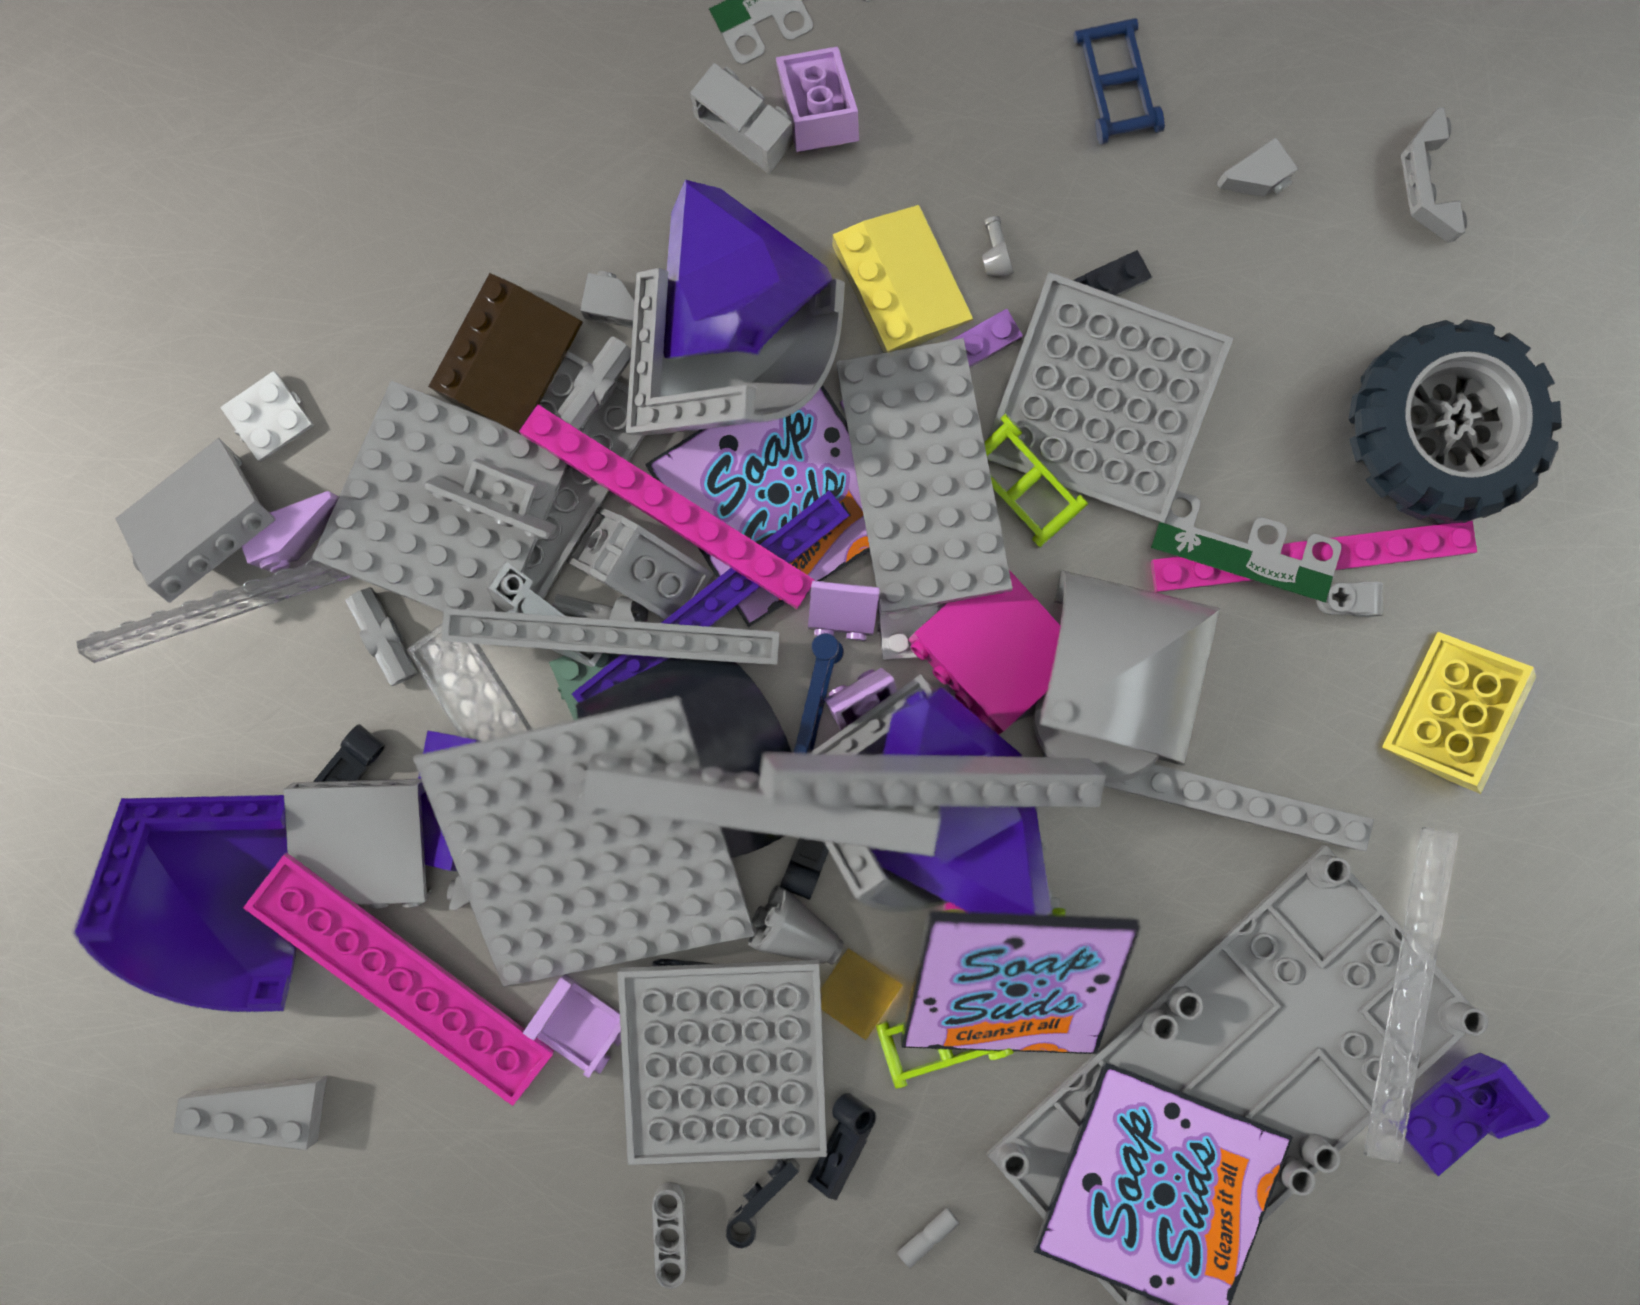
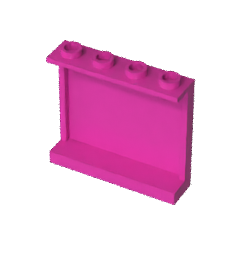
(992, 652)

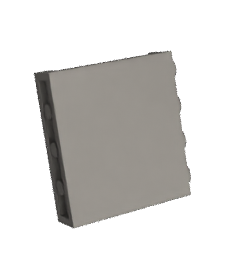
(193, 521)
(361, 837)

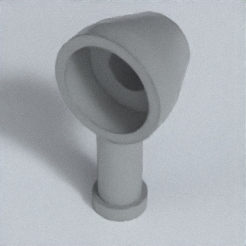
(997, 258)

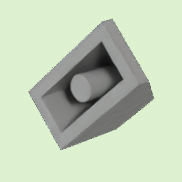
(1261, 171)
(607, 300)

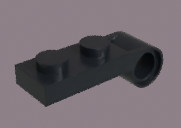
(1118, 275)
(354, 758)
(805, 867)
(844, 1146)
(757, 1197)

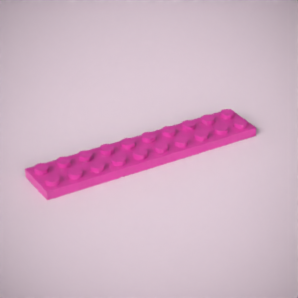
(398, 978)

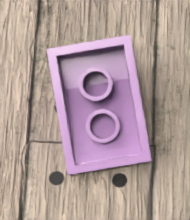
(818, 99)
(291, 533)
(843, 609)
(855, 700)

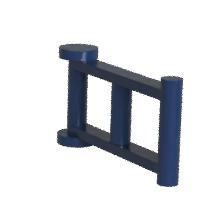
(1104, 127)
(827, 652)

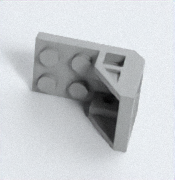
(638, 564)

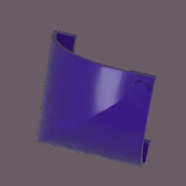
(174, 896)

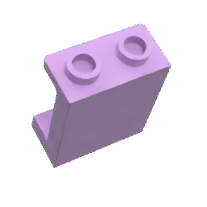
(577, 1025)

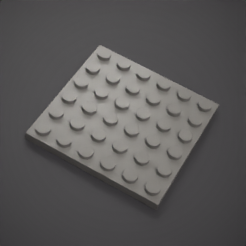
(1109, 395)
(405, 537)
(722, 1062)

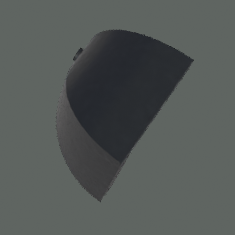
(724, 714)

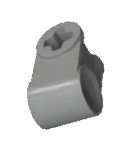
(1356, 599)

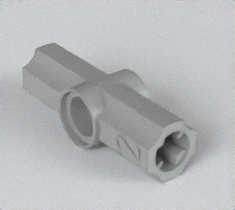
(595, 383)
(381, 636)

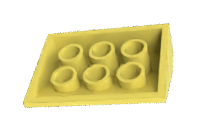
(901, 279)
(1460, 711)

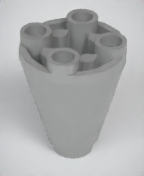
(793, 930)

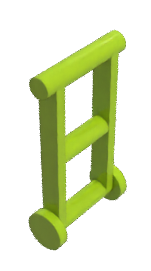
(1076, 505)
(947, 1058)

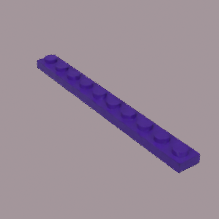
(728, 589)

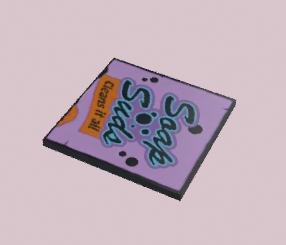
(765, 477)
(1017, 981)
(1162, 1191)

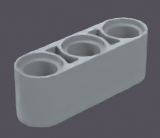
(665, 1250)

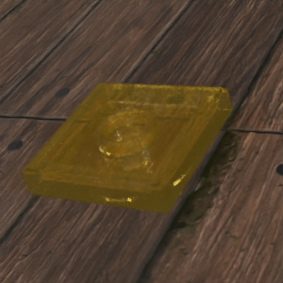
(857, 993)

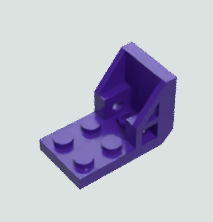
(1465, 1106)

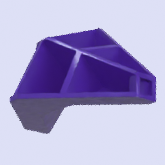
(730, 276)
(982, 854)

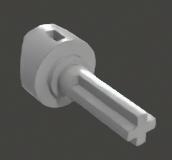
(585, 609)

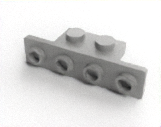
(496, 494)

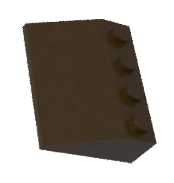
(505, 353)

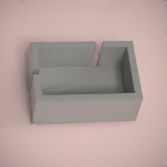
(742, 117)

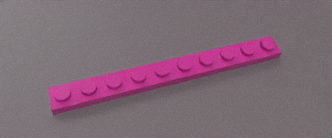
(667, 506)
(1356, 552)

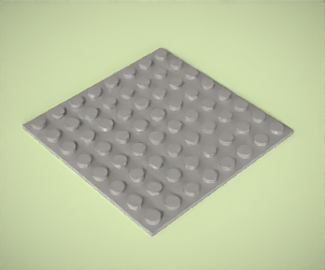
(572, 882)

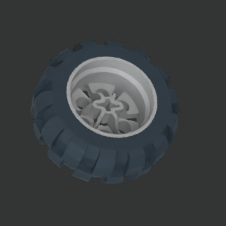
(1496, 379)

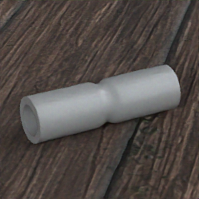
(924, 1241)

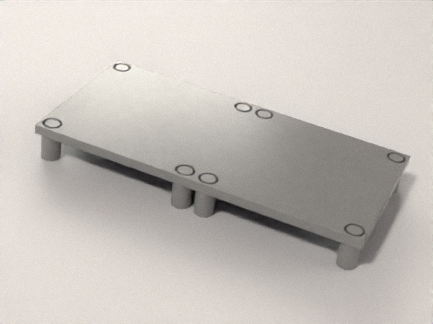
(1267, 1024)

